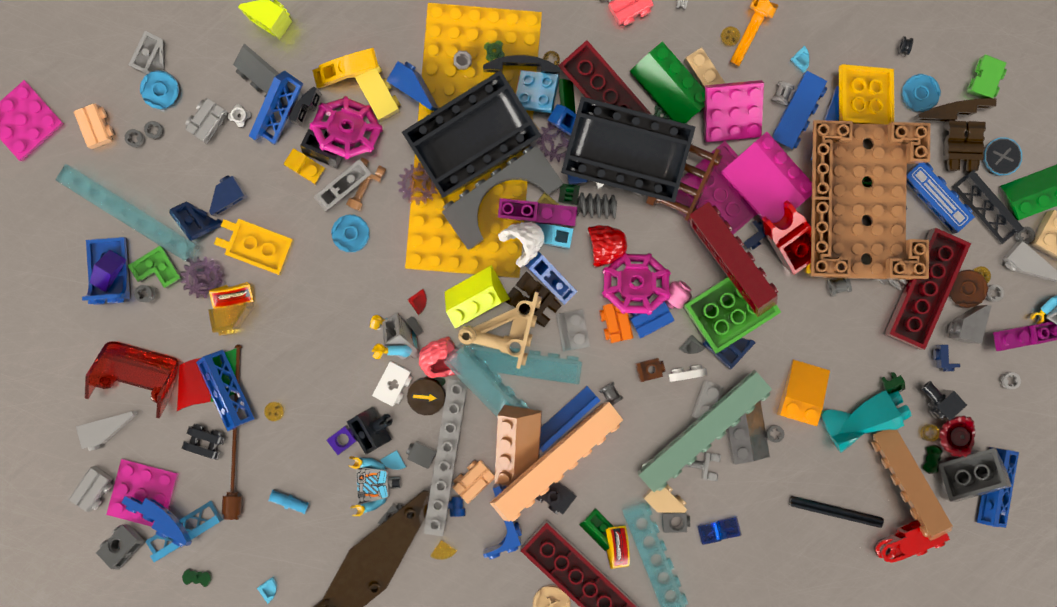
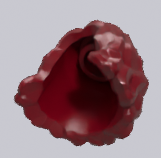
(951, 433)

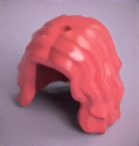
(433, 357)

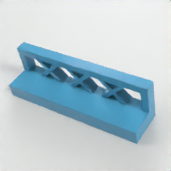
(192, 532)

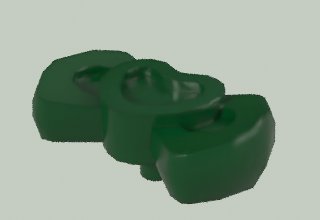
(933, 459)
(201, 577)

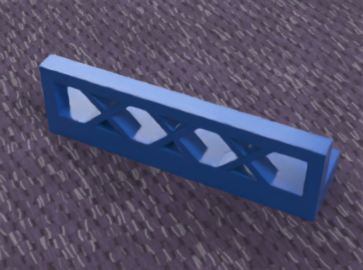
(270, 106)
(219, 393)
(567, 417)
(991, 503)

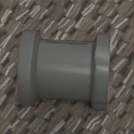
(839, 286)
(140, 297)
(611, 393)

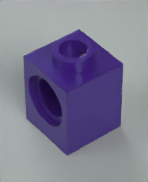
(334, 441)

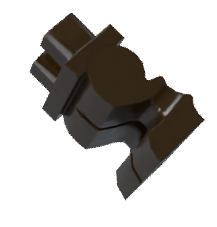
(963, 148)
(529, 285)

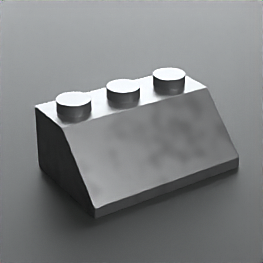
(748, 438)

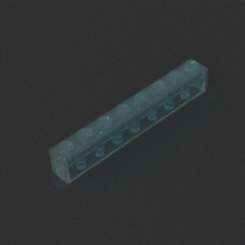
(127, 213)

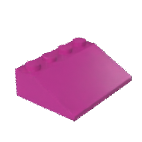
(768, 178)

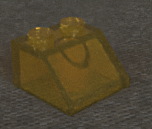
(229, 318)

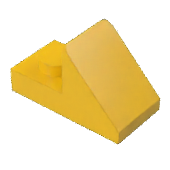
(304, 166)

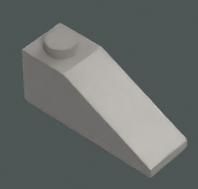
(342, 185)
(1026, 261)
(100, 431)

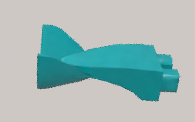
(873, 415)

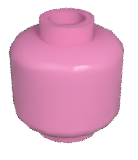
(680, 294)

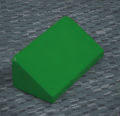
(566, 94)
(595, 526)

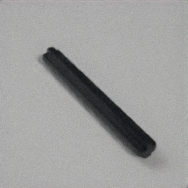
(836, 512)

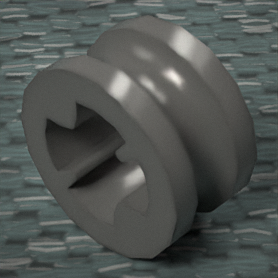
(155, 124)
(140, 138)
(1030, 231)
(771, 438)

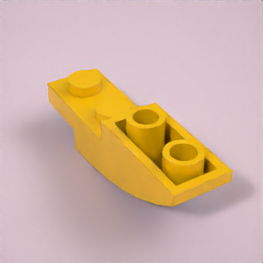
(345, 67)

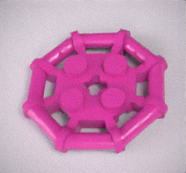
(343, 136)
(636, 293)

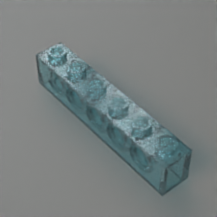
(632, 515)

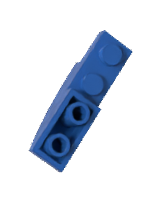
(164, 523)

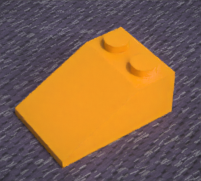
(804, 393)

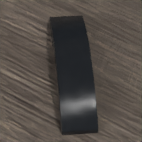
(521, 60)

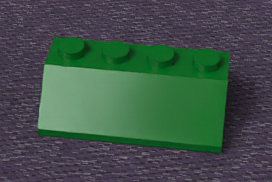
(670, 84)
(1031, 193)

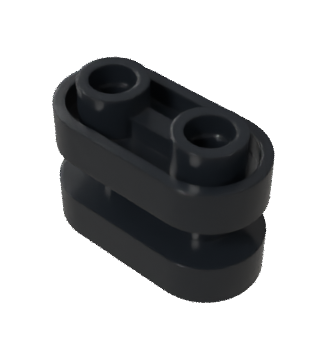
(197, 432)

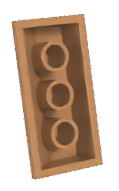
(516, 442)

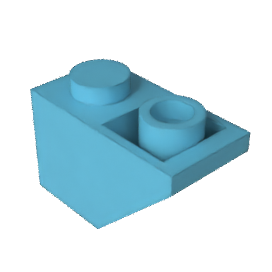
(556, 235)

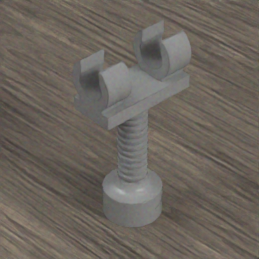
(704, 466)

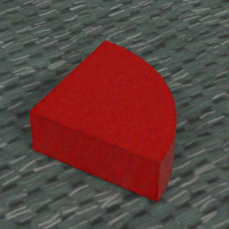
(418, 301)

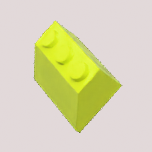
(267, 15)
(474, 297)

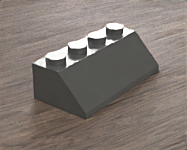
(259, 72)

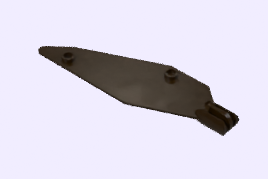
(376, 558)

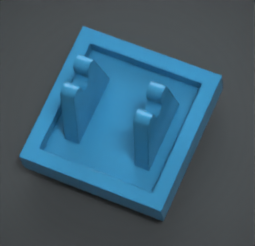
(537, 90)

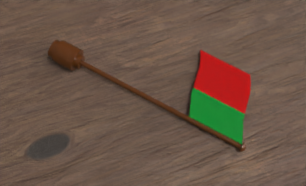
(194, 391)

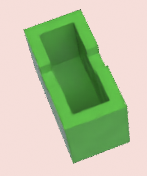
(989, 74)

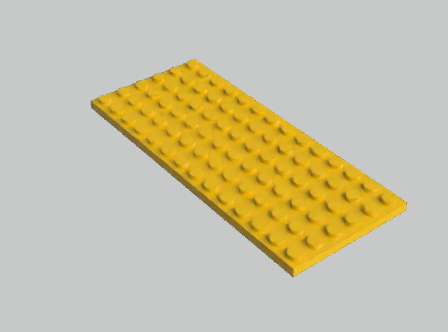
(450, 29)

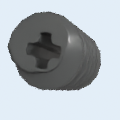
(597, 205)

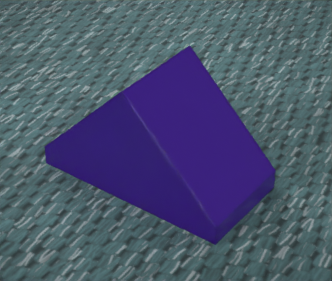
(106, 270)

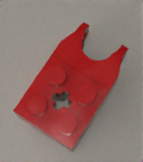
(790, 238)
(908, 542)

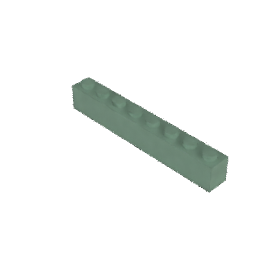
(704, 431)

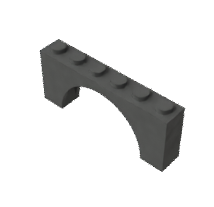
(529, 167)

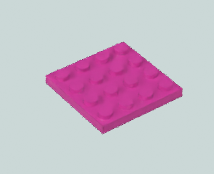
(719, 191)

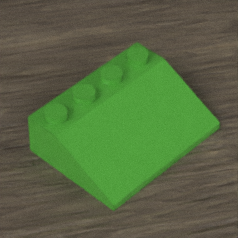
(724, 315)

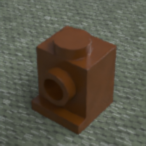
(642, 369)

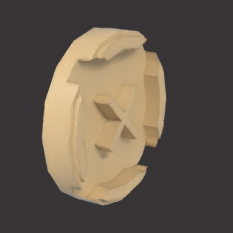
(551, 597)

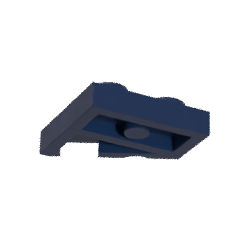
(193, 221)
(733, 353)

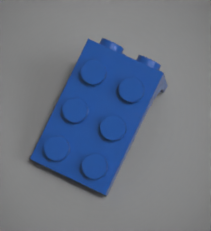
(120, 288)
(512, 539)

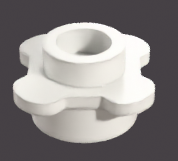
(233, 116)

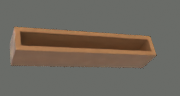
(912, 484)

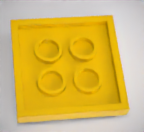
(866, 94)

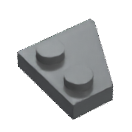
(148, 54)

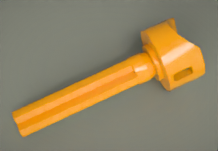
(762, 9)

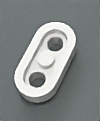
(679, 374)

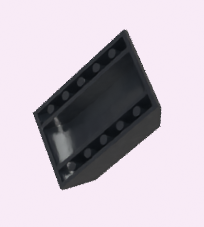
(472, 134)
(628, 149)

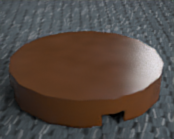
(969, 289)

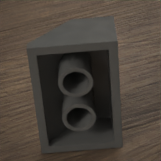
(974, 475)

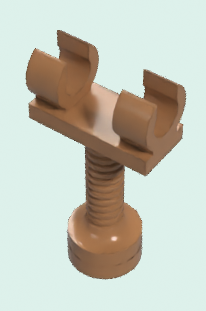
(355, 202)

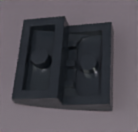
(307, 101)

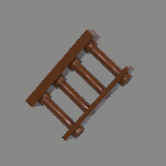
(714, 159)

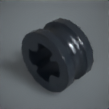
(905, 45)

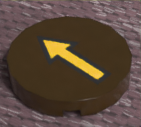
(426, 396)

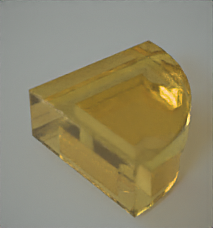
(443, 551)

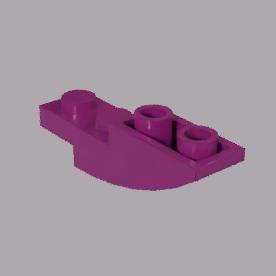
(537, 212)
(1025, 336)

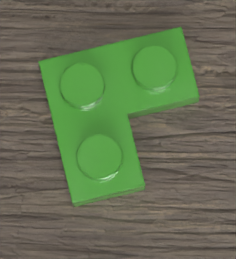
(155, 262)

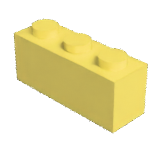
(377, 94)

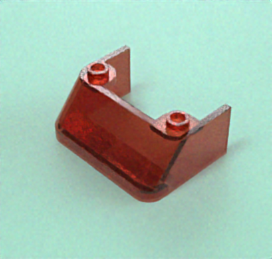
(136, 368)

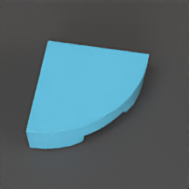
(801, 59)
(393, 461)
(268, 589)

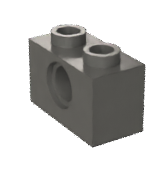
(130, 543)

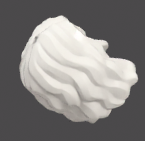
(529, 235)

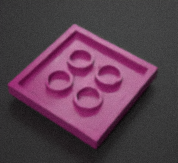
(733, 111)
(25, 120)
(140, 482)

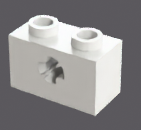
(393, 372)

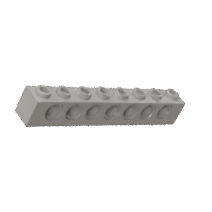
(445, 458)

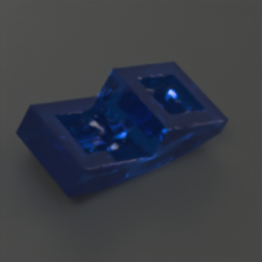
(719, 530)

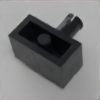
(310, 147)
(943, 404)
(370, 429)
(558, 497)

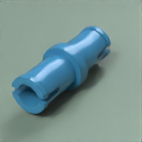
(288, 501)

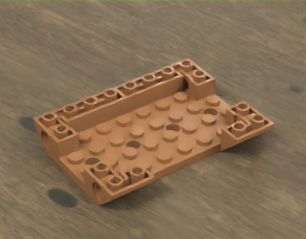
(842, 200)

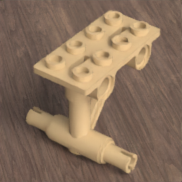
(518, 333)

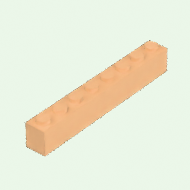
(556, 461)

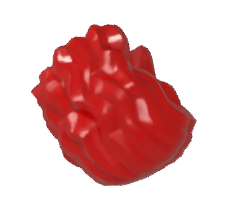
(607, 244)

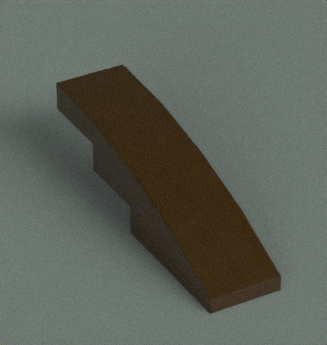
(951, 110)

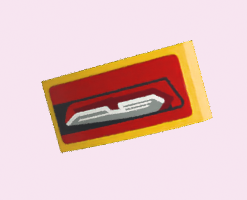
(232, 295)
(618, 547)

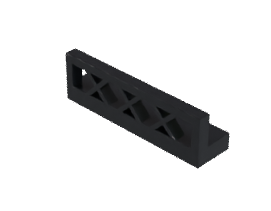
(992, 201)

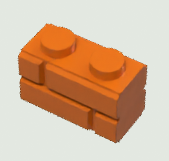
(617, 324)

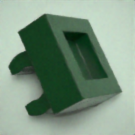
(569, 194)
(895, 384)

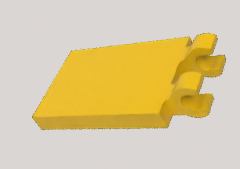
(255, 245)

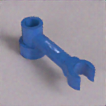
(456, 507)

